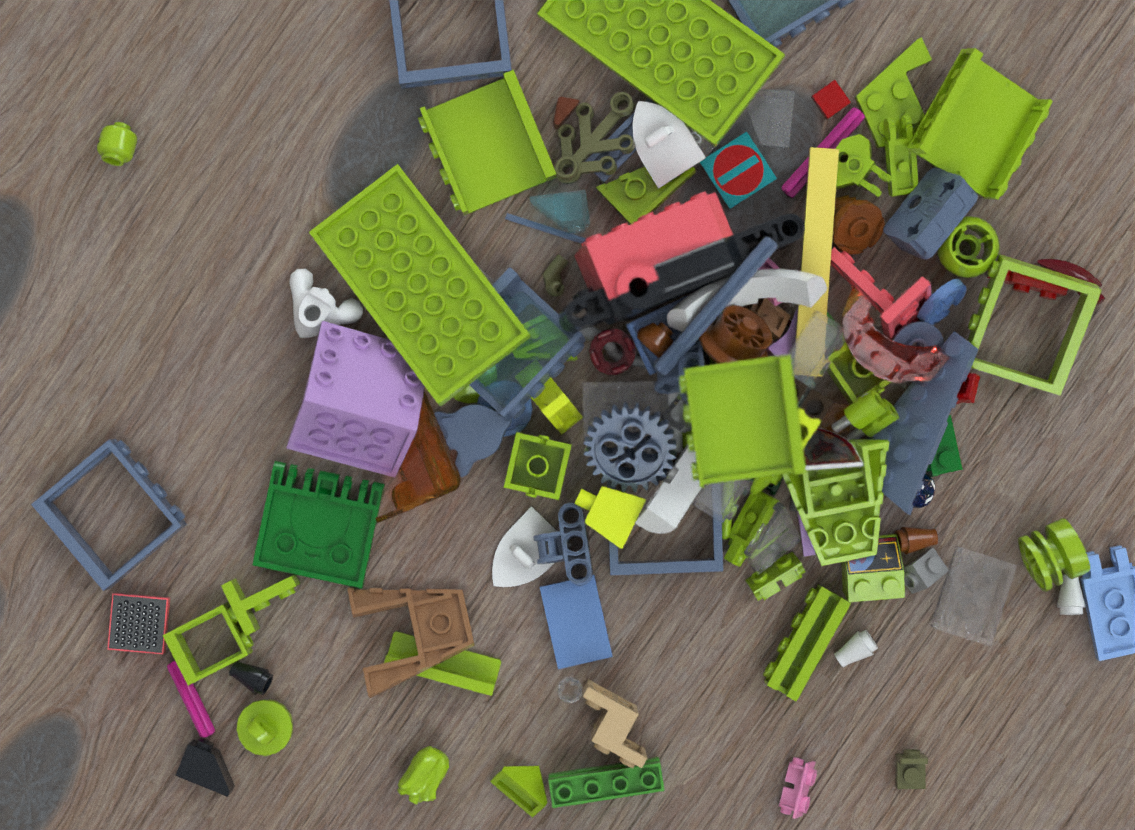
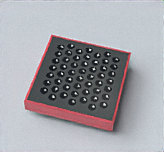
(138, 623)

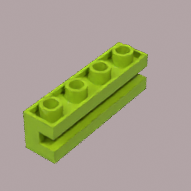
(806, 642)

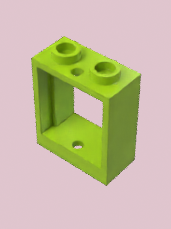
(184, 657)

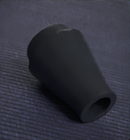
(252, 677)

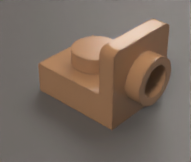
(773, 316)

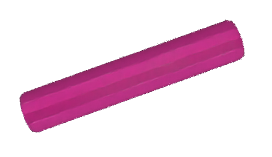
(192, 702)

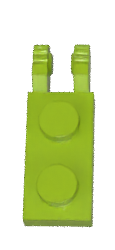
(900, 161)

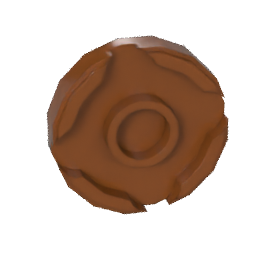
(857, 226)

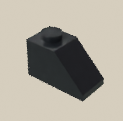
(205, 767)

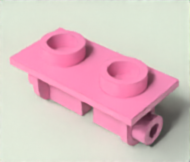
(803, 777)

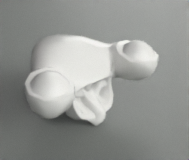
(317, 305)

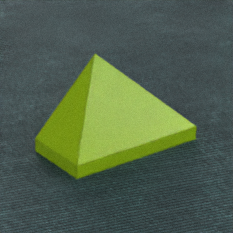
(523, 787)

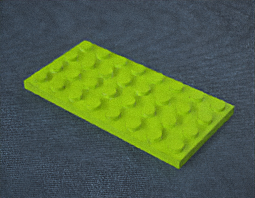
(675, 53)
(419, 285)

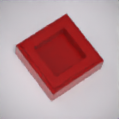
(830, 99)

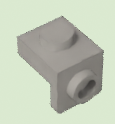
(924, 571)

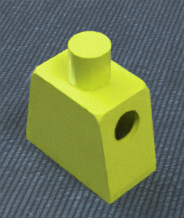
(611, 512)

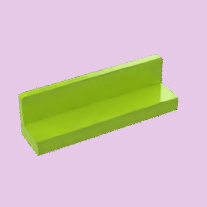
(463, 670)

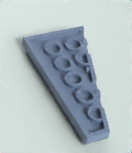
(922, 423)

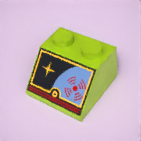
(877, 575)

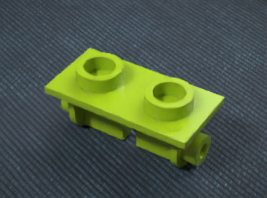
(786, 568)

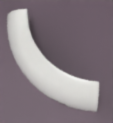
(782, 284)
(672, 497)

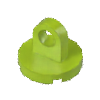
(265, 727)

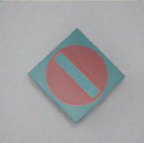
(738, 170)

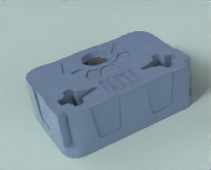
(930, 213)

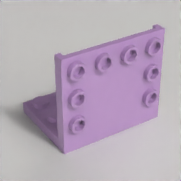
(358, 402)

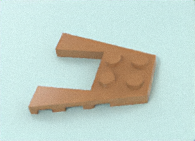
(438, 625)

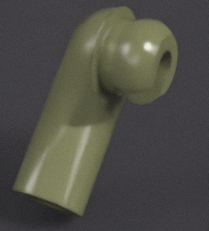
(552, 276)

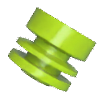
(1057, 552)

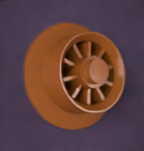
(736, 336)

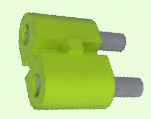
(868, 415)

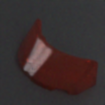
(881, 354)

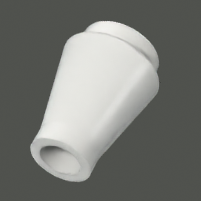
(1070, 597)
(857, 648)

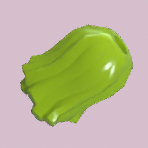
(424, 775)

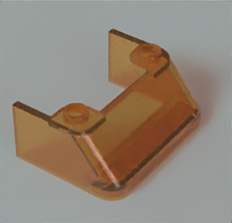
(427, 467)

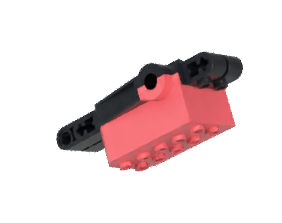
(664, 259)

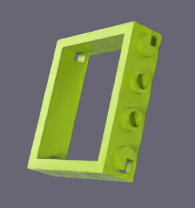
(1073, 337)

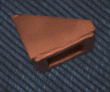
(564, 109)

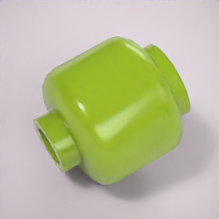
(117, 144)

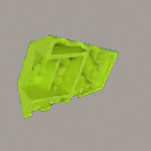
(843, 504)

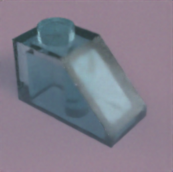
(564, 209)

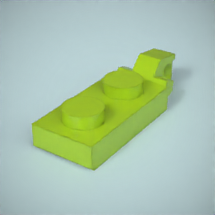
(755, 512)

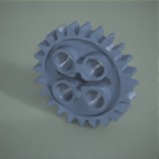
(614, 428)

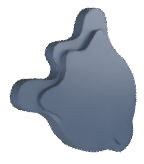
(473, 433)

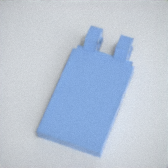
(1111, 604)

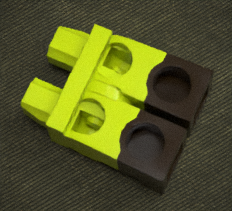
(811, 409)

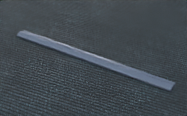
(544, 228)

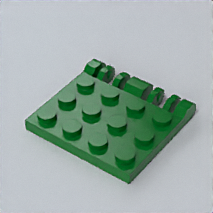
(317, 530)

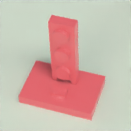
(893, 315)

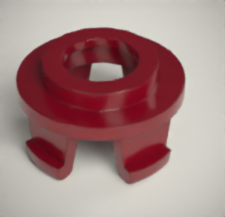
(601, 340)

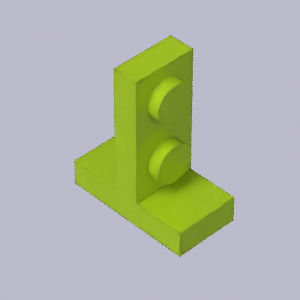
(242, 606)

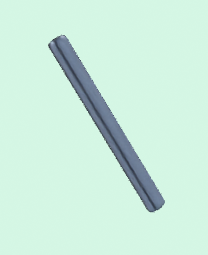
(715, 305)

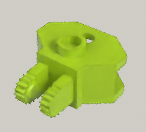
(858, 165)

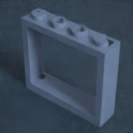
(450, 74)
(74, 541)
(669, 566)

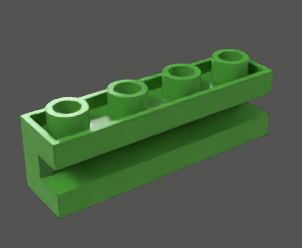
(604, 783)

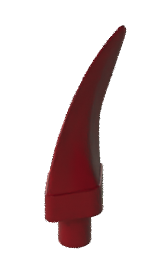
(1071, 270)

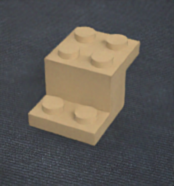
(614, 724)

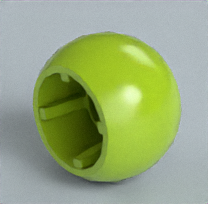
(952, 257)

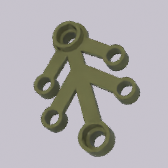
(592, 141)

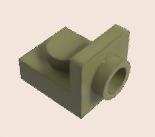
(910, 769)

